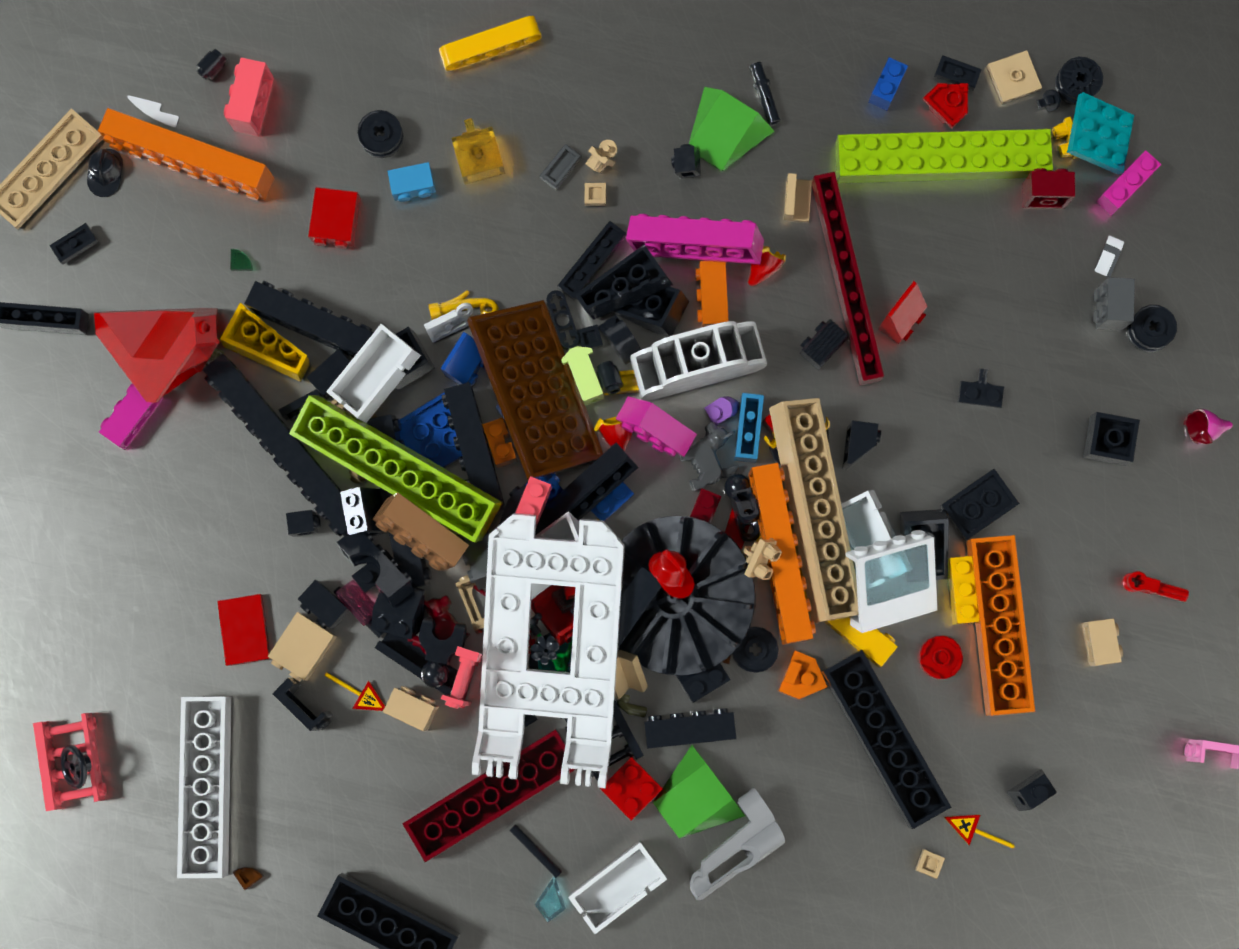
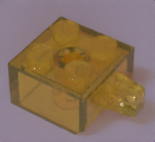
(473, 143)

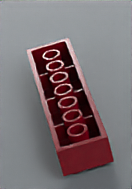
(486, 798)

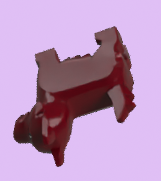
(444, 620)

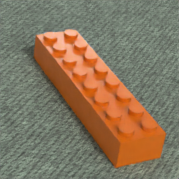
(186, 155)
(786, 580)
(1001, 627)

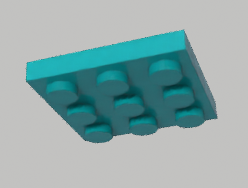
(1100, 133)

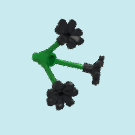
(547, 649)

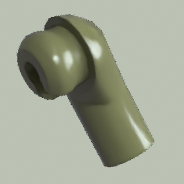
(631, 709)

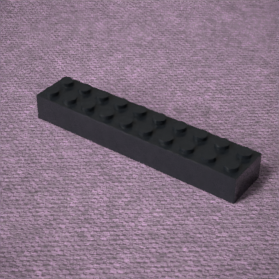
(275, 439)

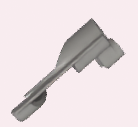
(756, 839)

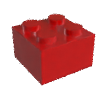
(631, 788)

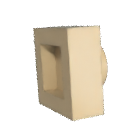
(595, 194)
(930, 863)

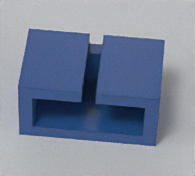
(888, 84)

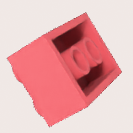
(249, 96)

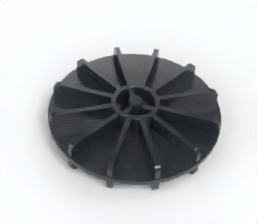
(711, 622)

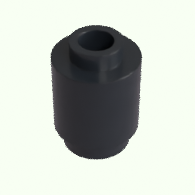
(211, 64)
(609, 377)

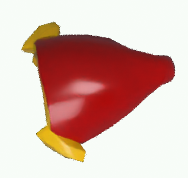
(769, 265)
(613, 432)

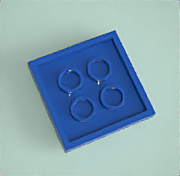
(429, 433)

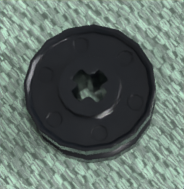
(1077, 69)
(379, 145)
(1156, 317)
(764, 658)

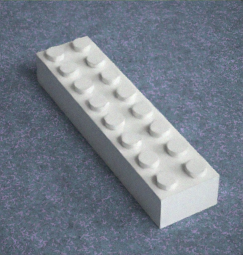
(204, 787)

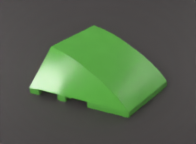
(726, 128)
(695, 798)

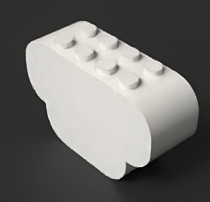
(698, 359)

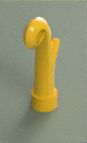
(437, 310)

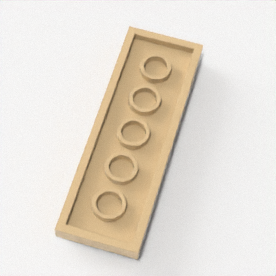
(46, 167)

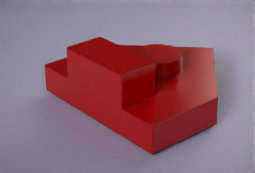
(948, 102)

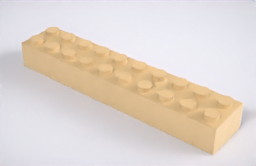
(815, 508)

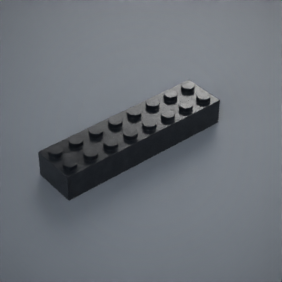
(886, 739)

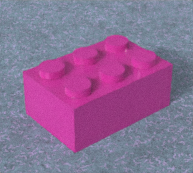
(655, 427)

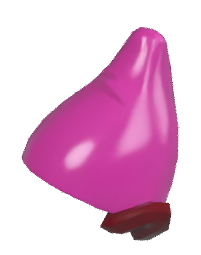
(1205, 426)

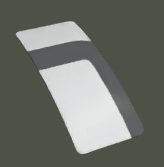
(1109, 256)

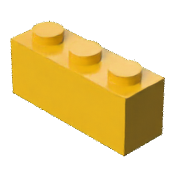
(962, 590)

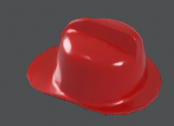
(671, 573)

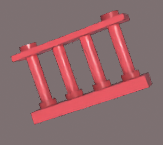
(468, 660)
(48, 754)

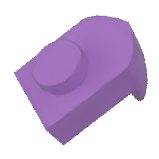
(722, 409)

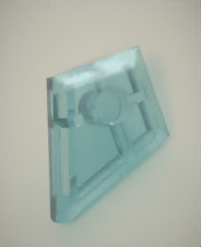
(551, 901)

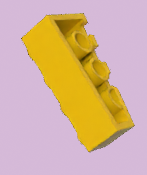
(259, 342)

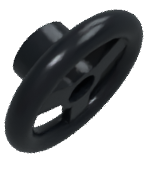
(78, 766)

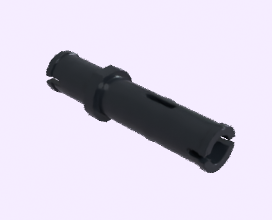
(762, 86)

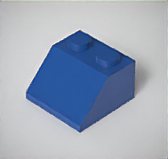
(463, 361)

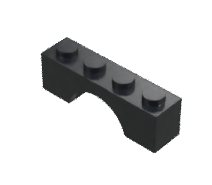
(391, 582)

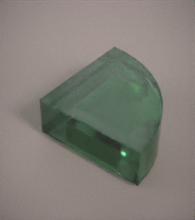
(240, 261)

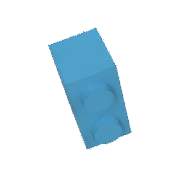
(411, 182)

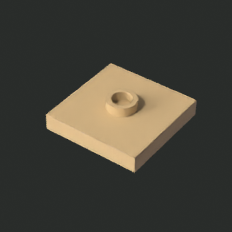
(1014, 77)

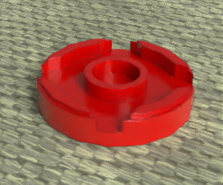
(940, 657)

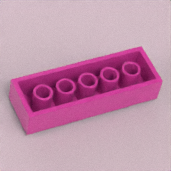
(696, 238)

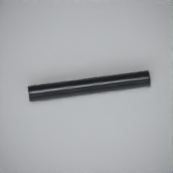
(532, 847)

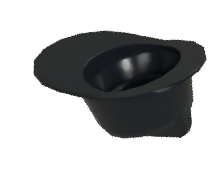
(104, 172)

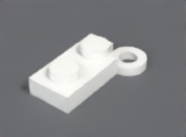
(449, 323)

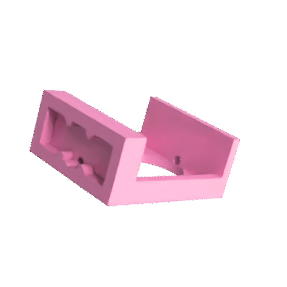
(1196, 751)

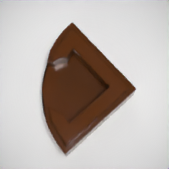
(247, 876)

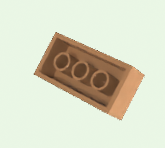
(420, 532)

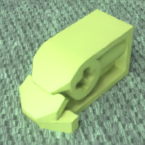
(584, 374)

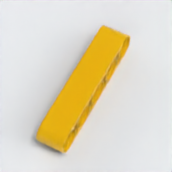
(490, 43)

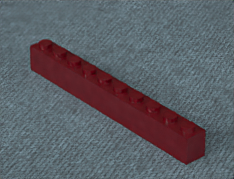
(847, 278)

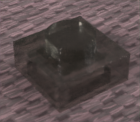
(561, 601)

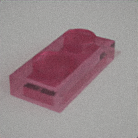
(356, 601)

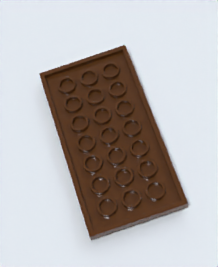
(535, 389)

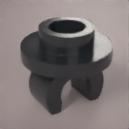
(1050, 100)

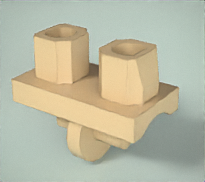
(601, 156)
(759, 556)

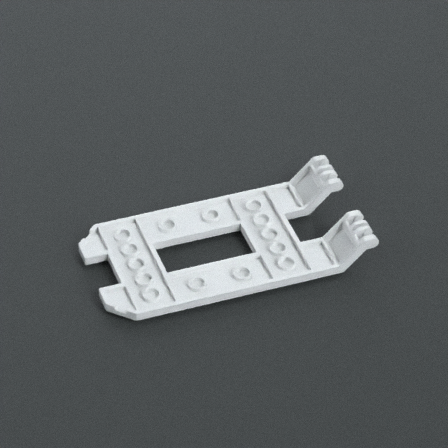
(508, 685)

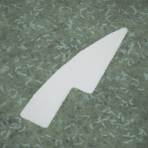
(153, 110)

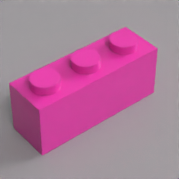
(1128, 183)
(127, 418)

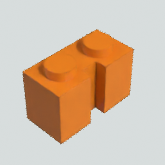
(502, 452)

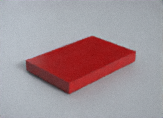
(243, 629)

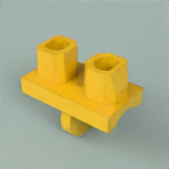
(1063, 130)

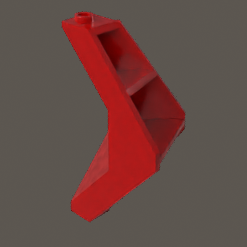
(159, 345)

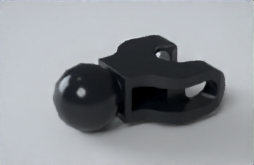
(744, 505)
(439, 652)

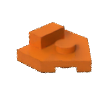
(802, 677)

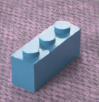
(749, 428)

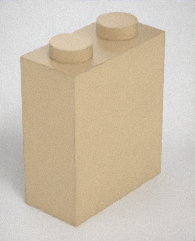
(301, 647)

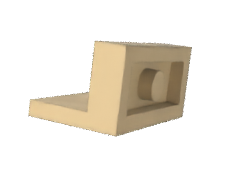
(797, 199)
(628, 674)

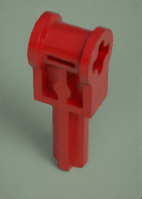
(1153, 586)

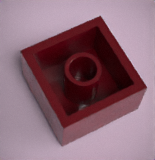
(1048, 189)

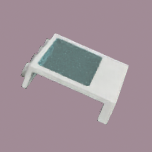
(894, 580)

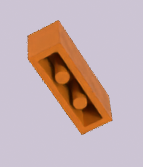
(712, 292)

